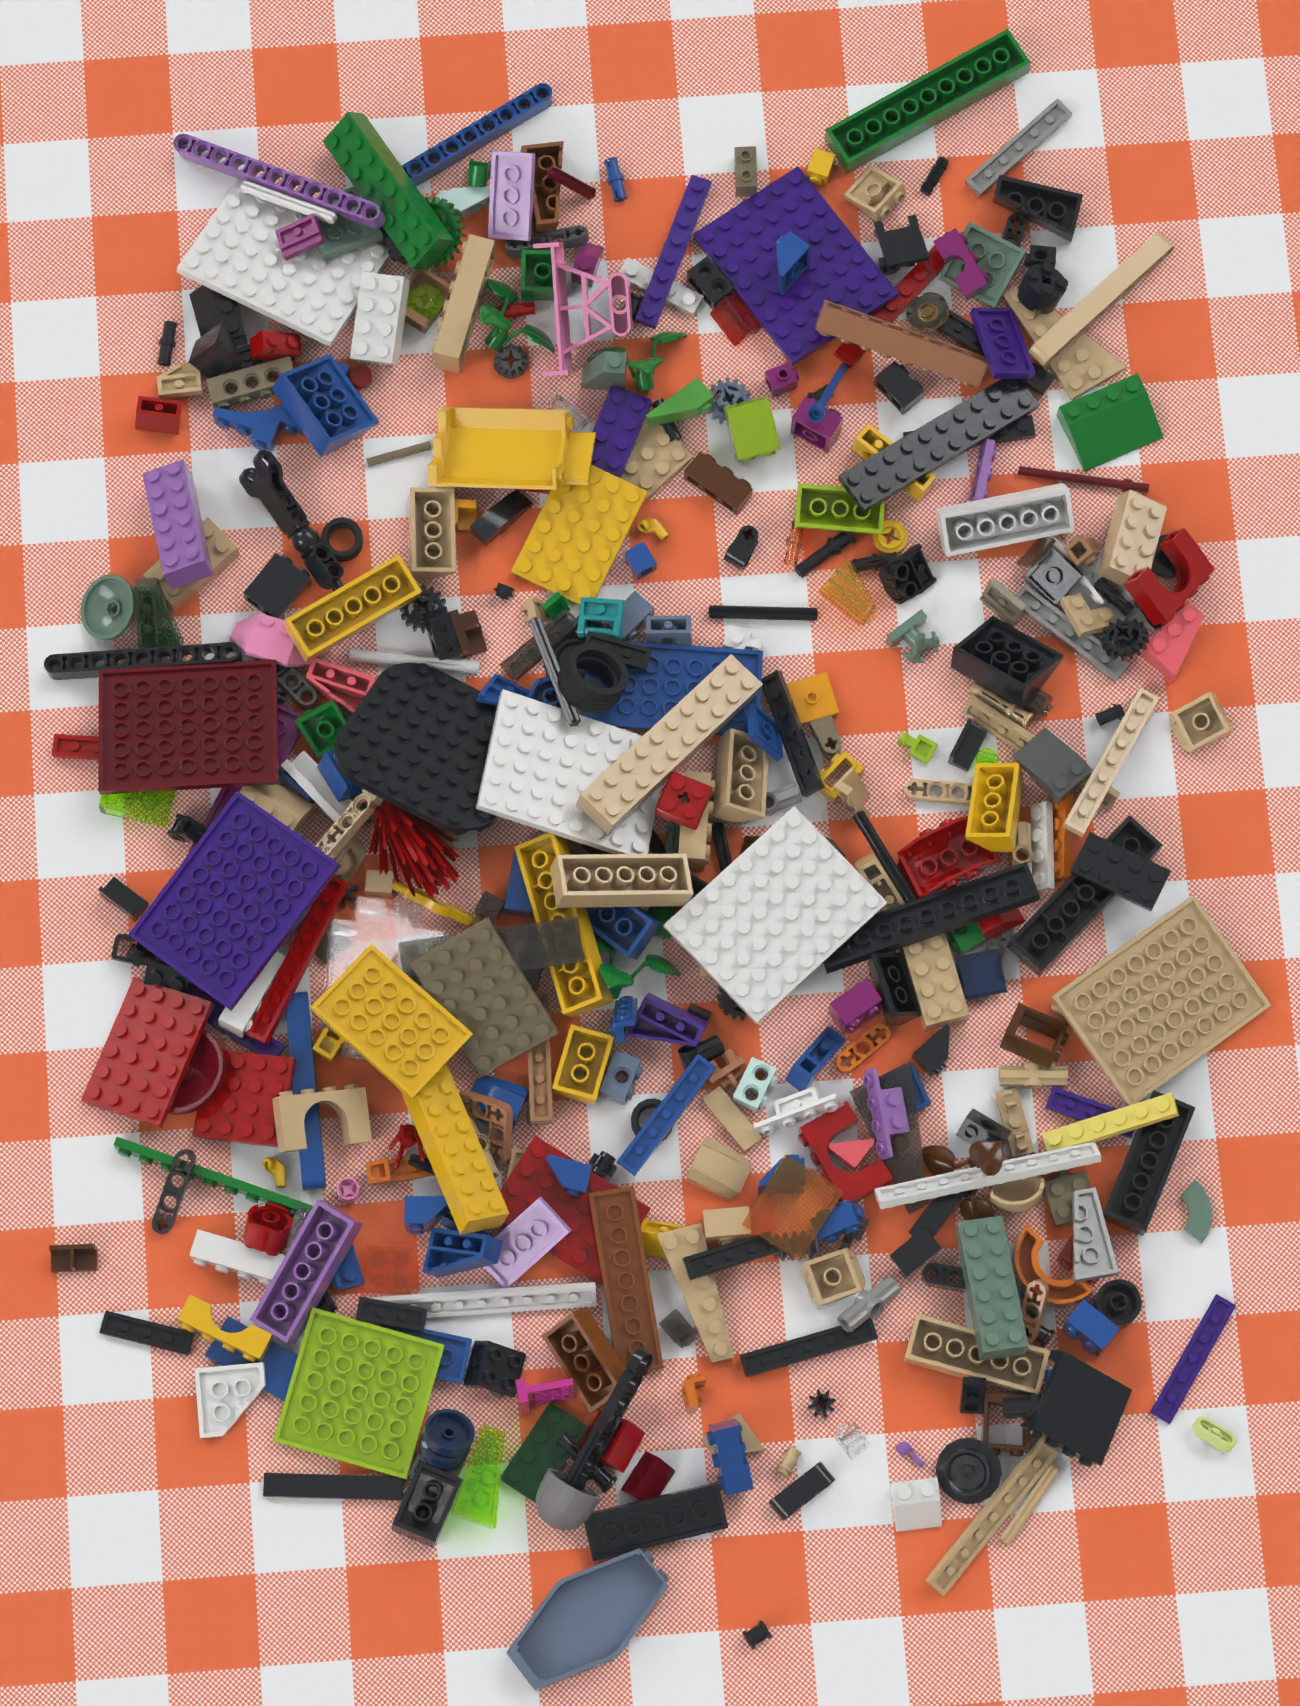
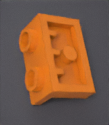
(691, 1391)

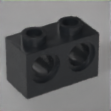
(706, 285)
(441, 634)

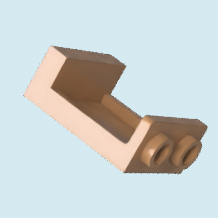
(425, 277)

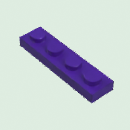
(1077, 1106)

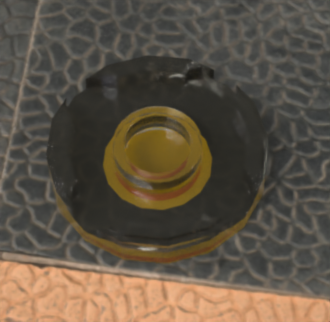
(927, 312)

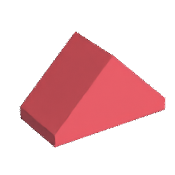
(851, 1152)

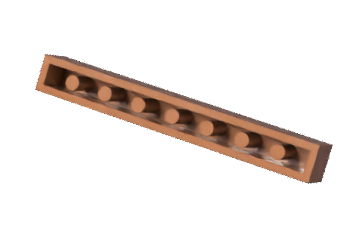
(901, 343)

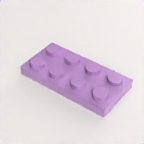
(511, 195)
(527, 1241)

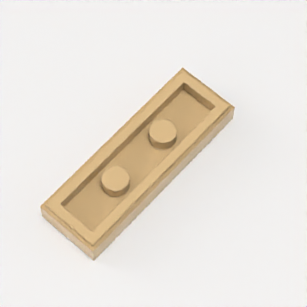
(731, 1118)

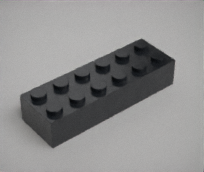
(1146, 1170)

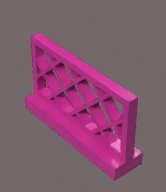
(542, 1393)

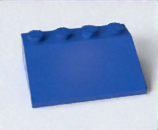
(324, 404)

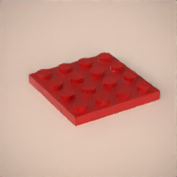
(244, 1103)

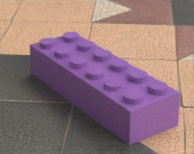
(177, 524)
(306, 1271)

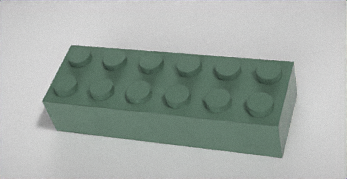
(991, 1288)

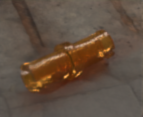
(794, 544)

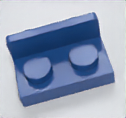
(349, 1272)

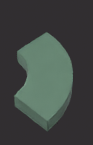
(1198, 1210)

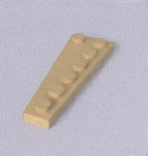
(699, 1294)

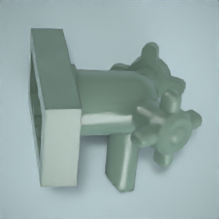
(916, 640)

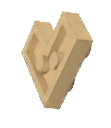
(1083, 619)

